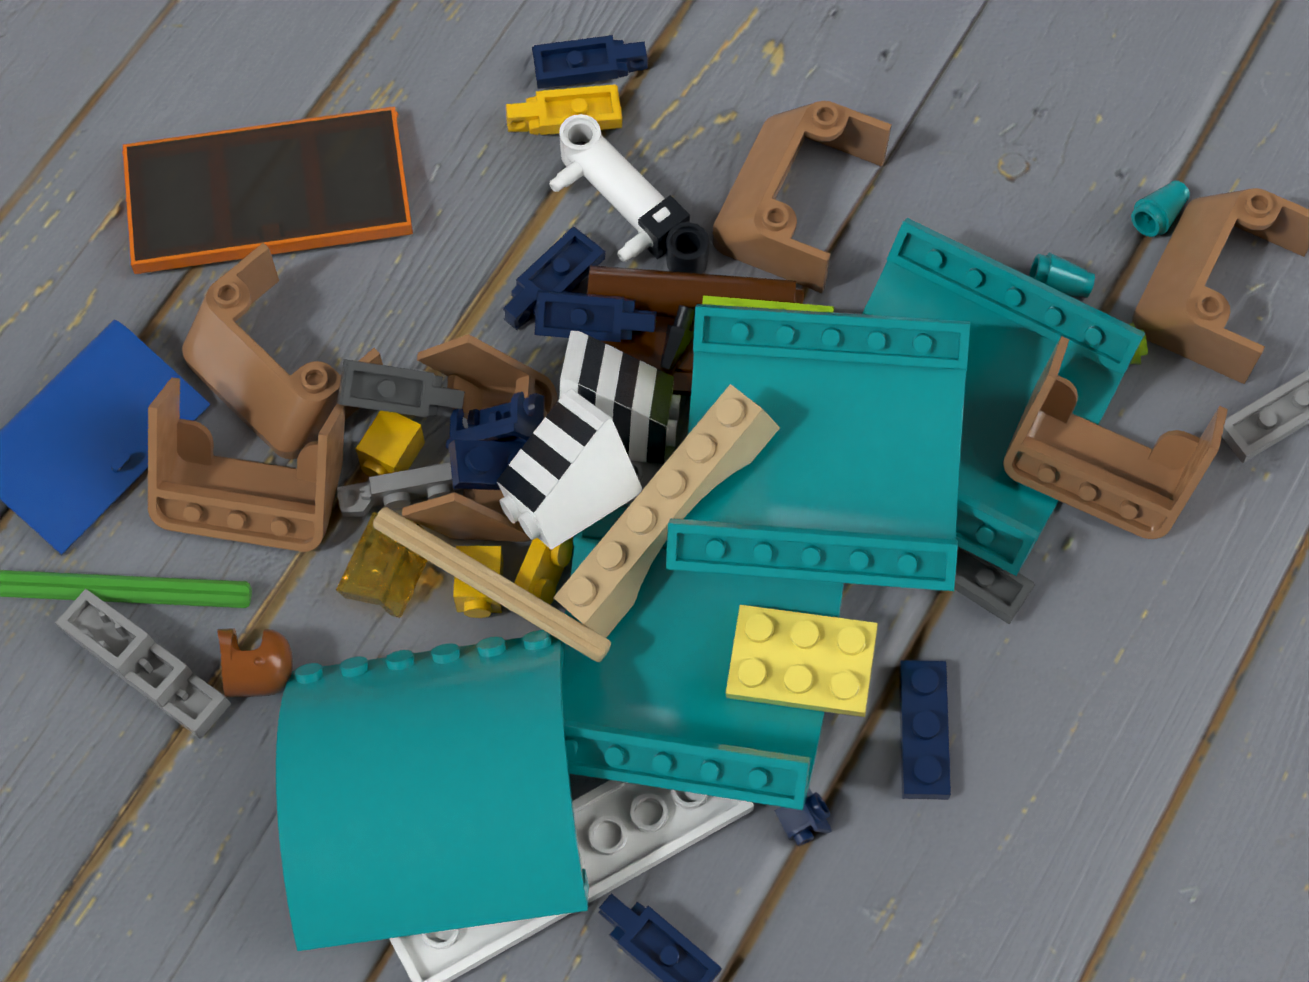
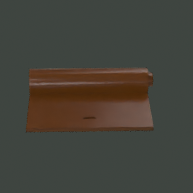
(664, 293)

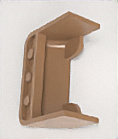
(761, 229)
(1177, 305)
(488, 381)
(273, 404)
(1102, 469)
(237, 497)

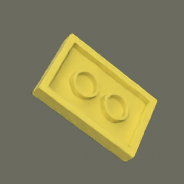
(802, 660)

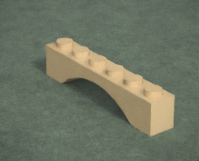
(614, 570)

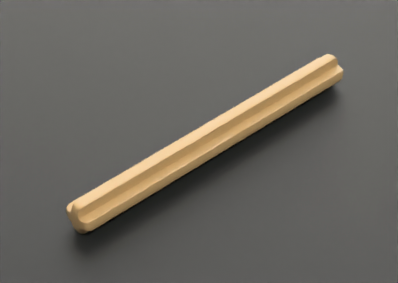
(492, 584)

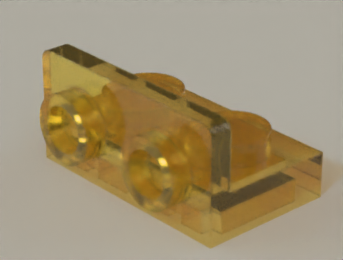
(381, 571)

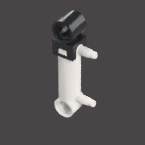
(660, 221)

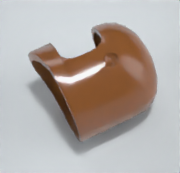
(254, 671)

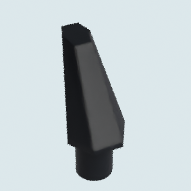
(677, 337)

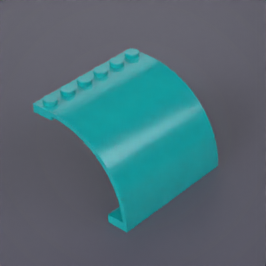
(1010, 342)
(862, 455)
(659, 695)
(426, 792)

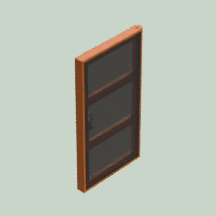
(265, 184)

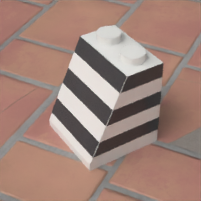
(626, 390)
(568, 473)

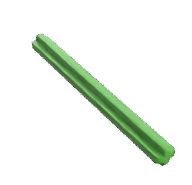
(126, 588)

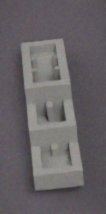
(143, 663)

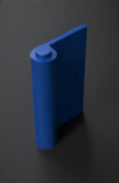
(81, 427)

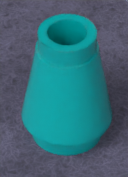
(1159, 209)
(1062, 275)

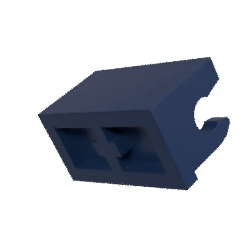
(500, 423)

